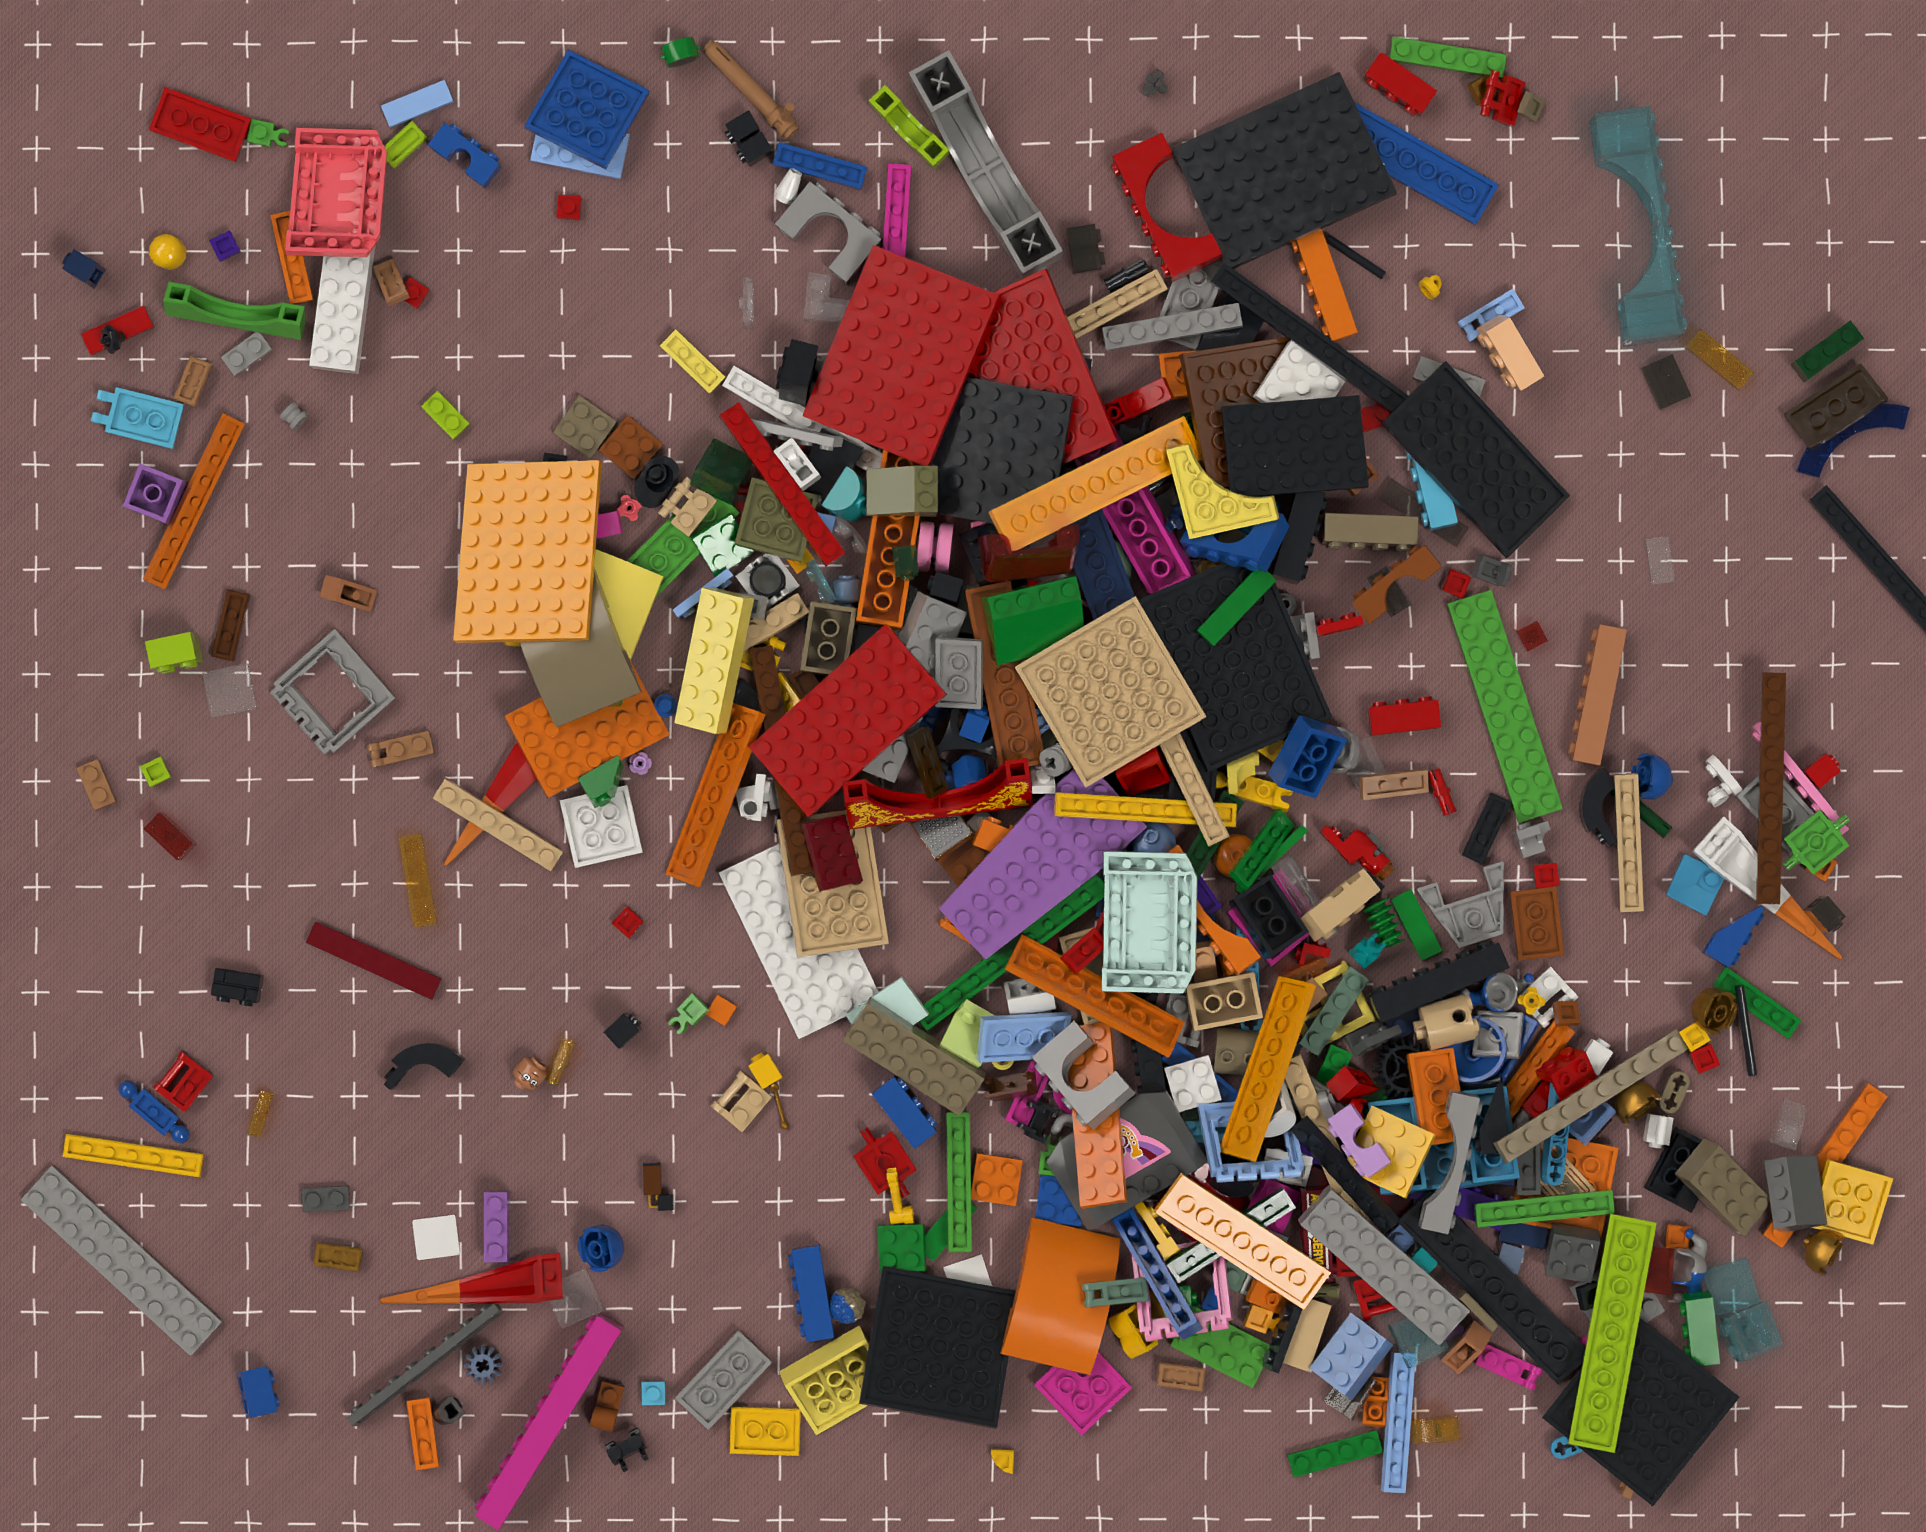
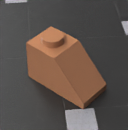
(348, 593)
(1467, 1347)

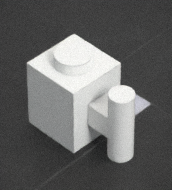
(751, 807)
(1657, 1130)

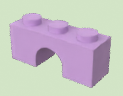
(1345, 1125)

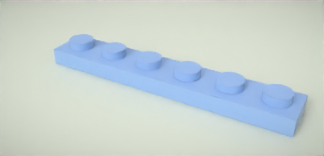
(1397, 1425)

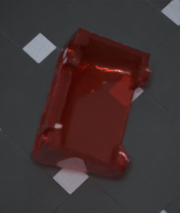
(1002, 564)

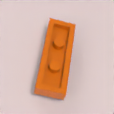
(423, 1433)

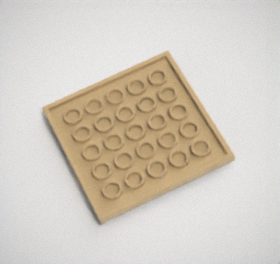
(1110, 691)

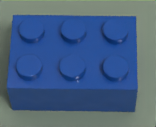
(1307, 756)
(905, 1111)

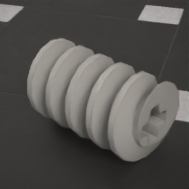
(1054, 760)

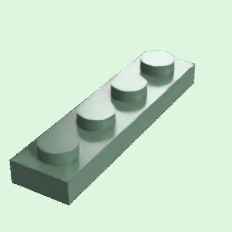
(1333, 1011)

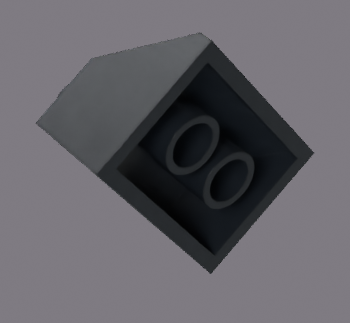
(1663, 1178)

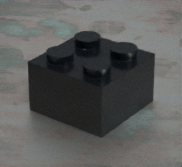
(796, 371)

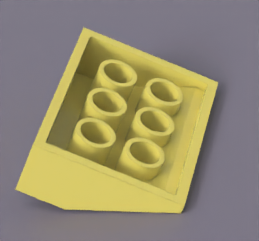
(829, 1380)

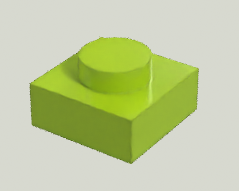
(155, 771)

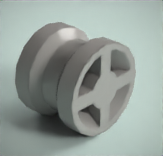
(293, 416)

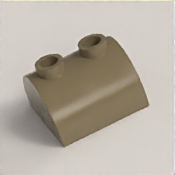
(1233, 1050)

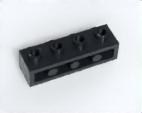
(1148, 1068)

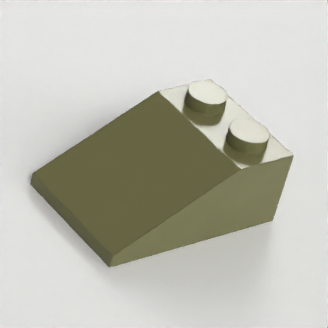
(902, 491)

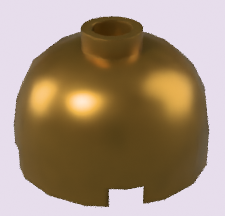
(1714, 1010)
(1635, 1101)
(1822, 1249)

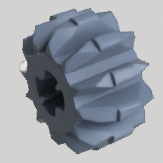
(487, 1372)

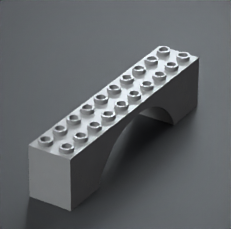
(983, 165)

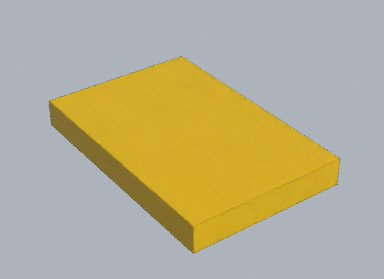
(765, 1431)

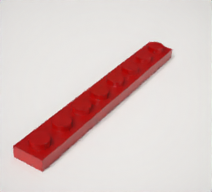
(782, 484)

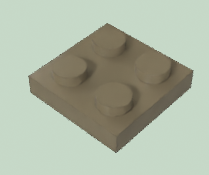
(585, 427)

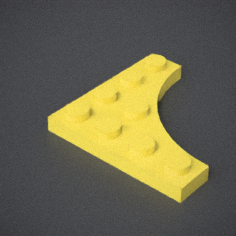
(1209, 506)

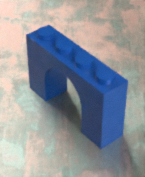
(1252, 552)

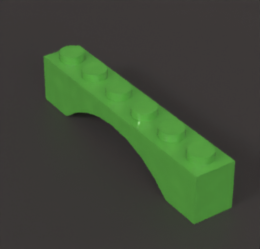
(275, 319)

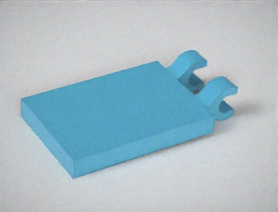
(140, 417)

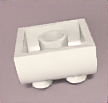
(1026, 998)
(1283, 1114)

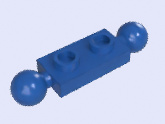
(154, 1112)

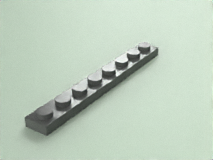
(418, 1369)

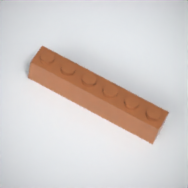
(1598, 695)

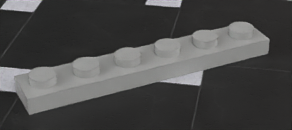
(1172, 327)

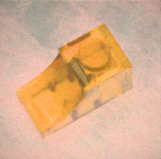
(1435, 1429)

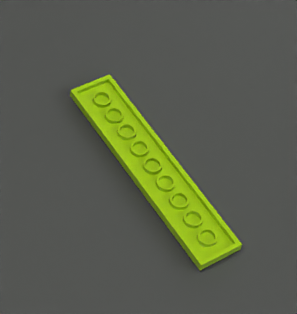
(1612, 1333)

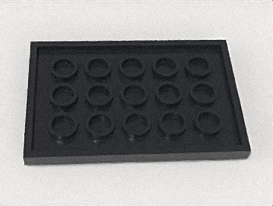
(1295, 446)

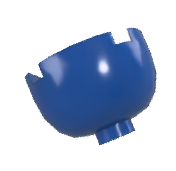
(1653, 776)
(601, 1247)

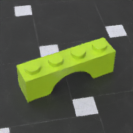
(897, 116)

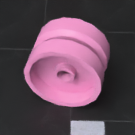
(934, 547)

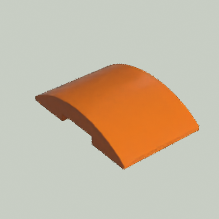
(1048, 1305)

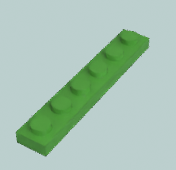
(958, 1182)
(1544, 1208)

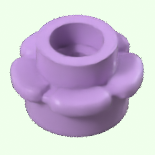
(646, 763)

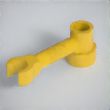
(899, 1214)

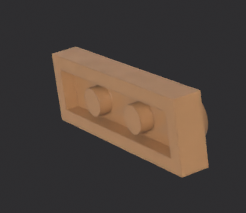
(1393, 784)

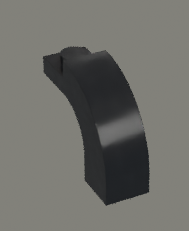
(433, 1054)

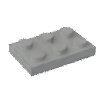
(960, 672)

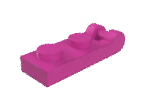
(1508, 1366)

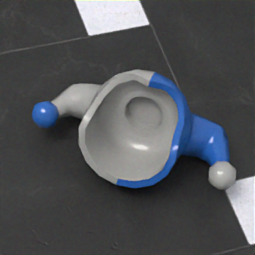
(1499, 991)
(1690, 1265)

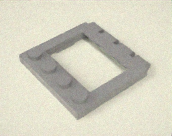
(357, 671)

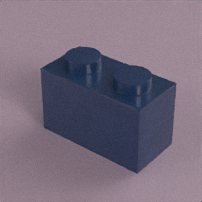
(83, 268)

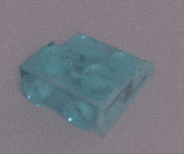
(1750, 1332)

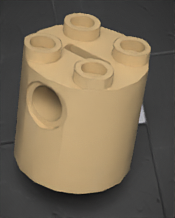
(1438, 1026)

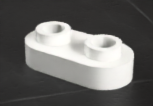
(1728, 783)

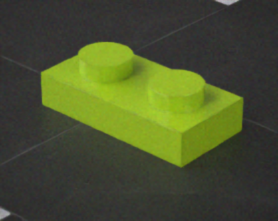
(445, 415)

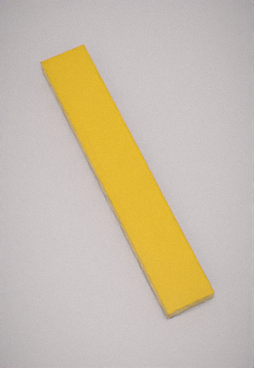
(133, 1155)

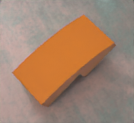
(1376, 1404)

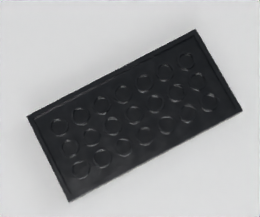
(1475, 459)

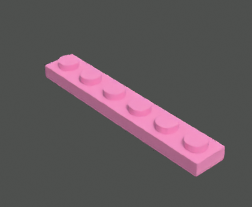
(1804, 786)

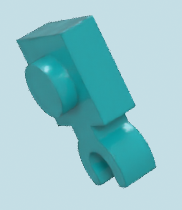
(1366, 951)

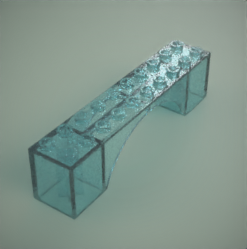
(1628, 147)

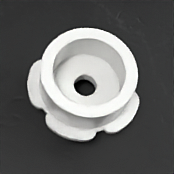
(1717, 796)

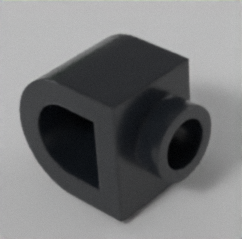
(448, 1411)

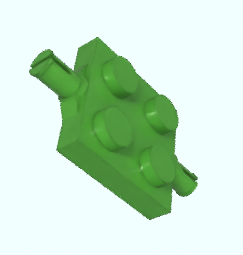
(1816, 842)

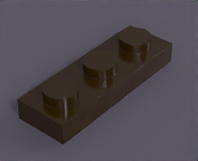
(927, 761)

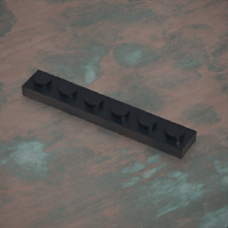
(1345, 1174)

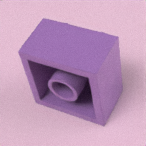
(154, 494)

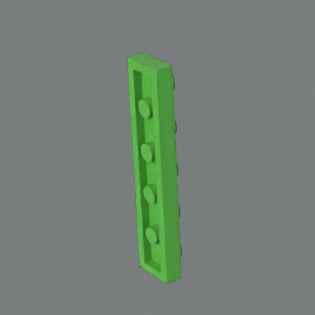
(1446, 57)

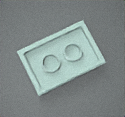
(899, 999)

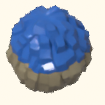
(847, 1305)

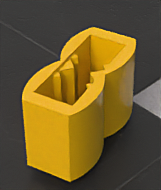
(1126, 1327)

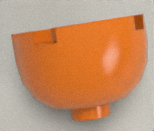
(1229, 852)

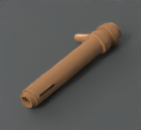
(776, 115)

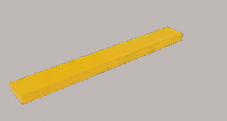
(1134, 809)

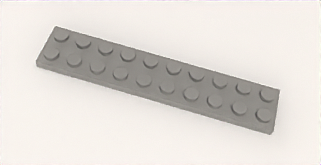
(121, 1260)

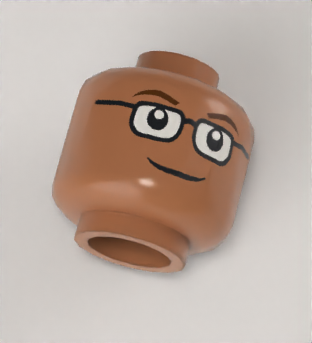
(529, 1073)

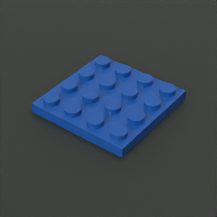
(586, 109)

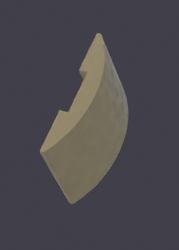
(584, 674)

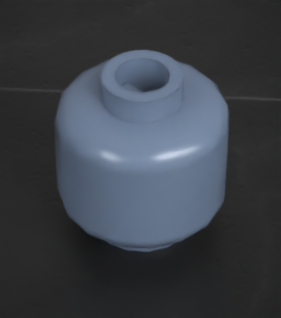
(847, 590)

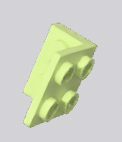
(963, 1032)

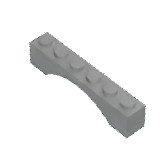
(1439, 1207)

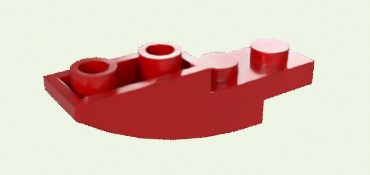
(1139, 401)

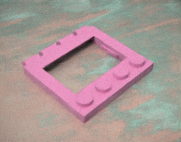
(1217, 1317)

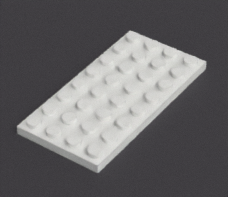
(813, 987)

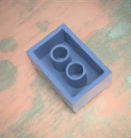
(1351, 1356)

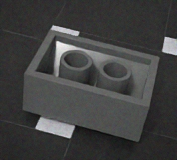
(1795, 1193)

